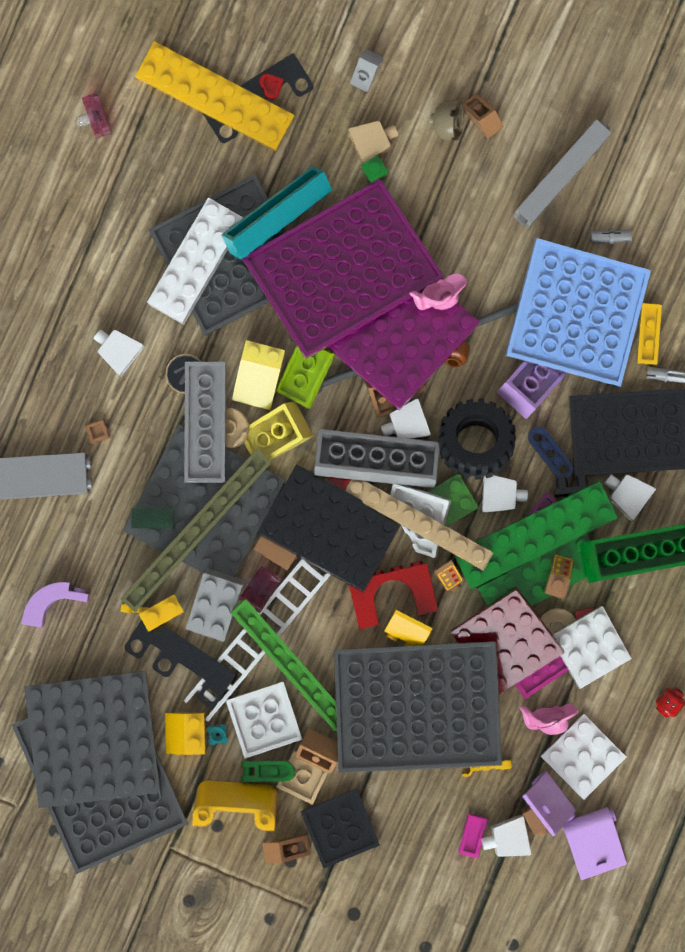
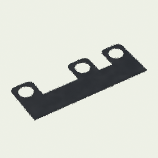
(287, 69)
(181, 651)

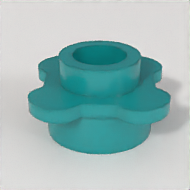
(222, 738)

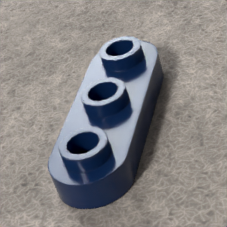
(547, 443)

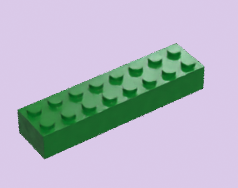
(541, 532)

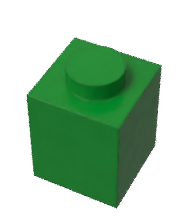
(374, 170)

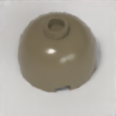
(447, 120)

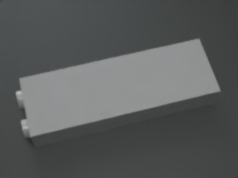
(562, 173)
(44, 476)

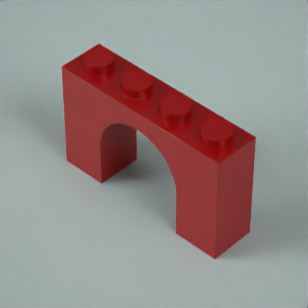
(415, 577)

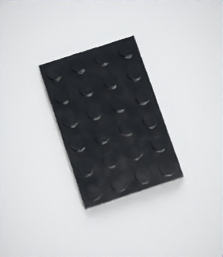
(628, 432)
(329, 528)

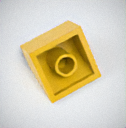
(407, 629)
(185, 733)

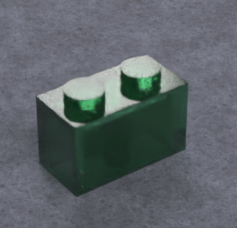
(152, 518)

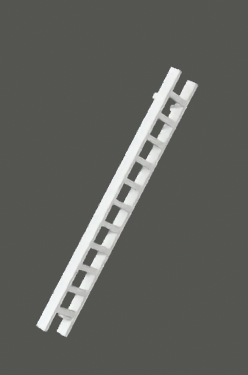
(283, 626)

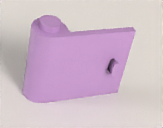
(549, 803)
(594, 843)

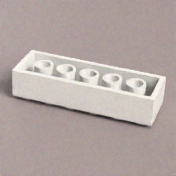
(194, 262)

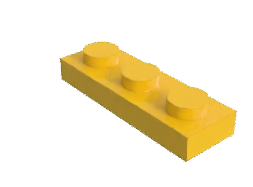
(649, 334)

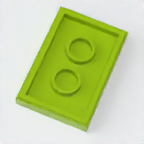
(304, 376)

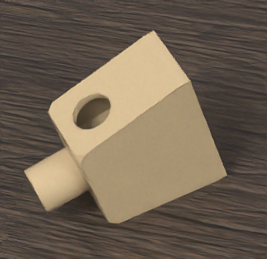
(371, 140)

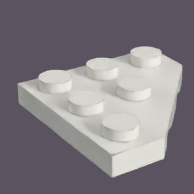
(428, 504)

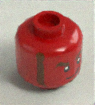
(670, 702)

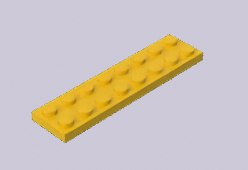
(214, 96)

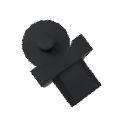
(562, 485)

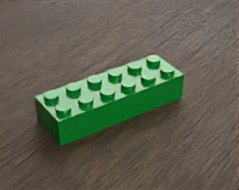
(634, 553)
(532, 576)

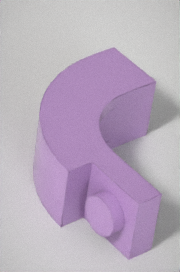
(39, 603)

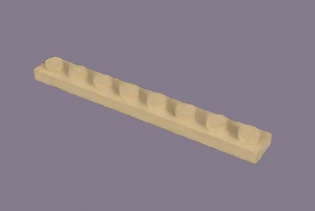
(420, 523)

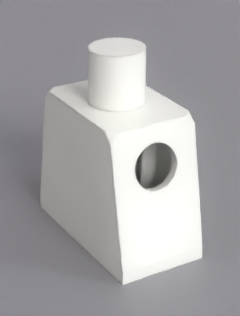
(118, 350)
(407, 422)
(501, 494)
(629, 494)
(508, 838)

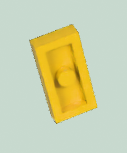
(161, 613)

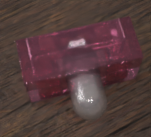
(94, 116)
(260, 588)

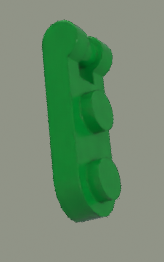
(268, 771)

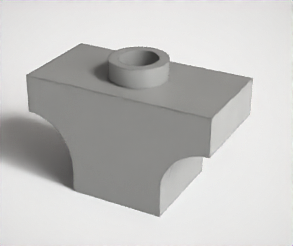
(366, 70)

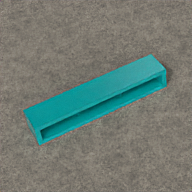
(276, 212)

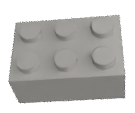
(213, 603)

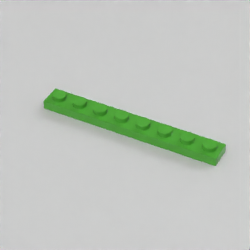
(286, 661)

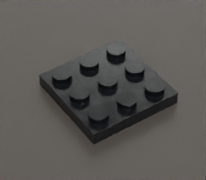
(340, 828)

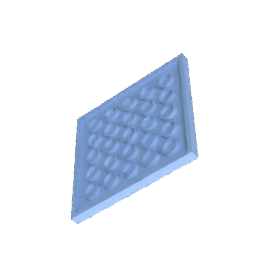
(577, 312)

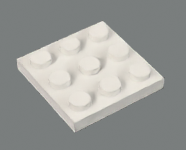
(591, 647)
(264, 719)
(583, 756)

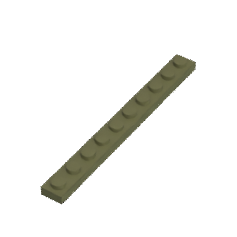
(196, 530)

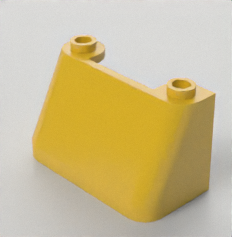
(236, 797)

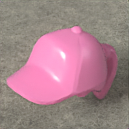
(440, 294)
(549, 720)

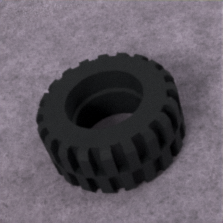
(476, 415)

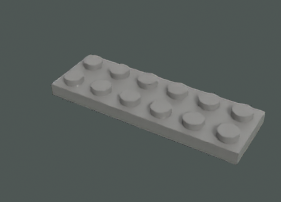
(204, 422)

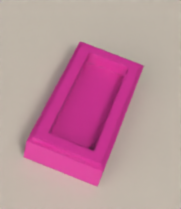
(472, 835)

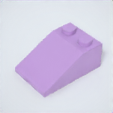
(529, 387)

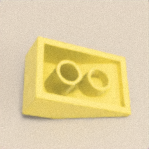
(258, 375)
(278, 431)

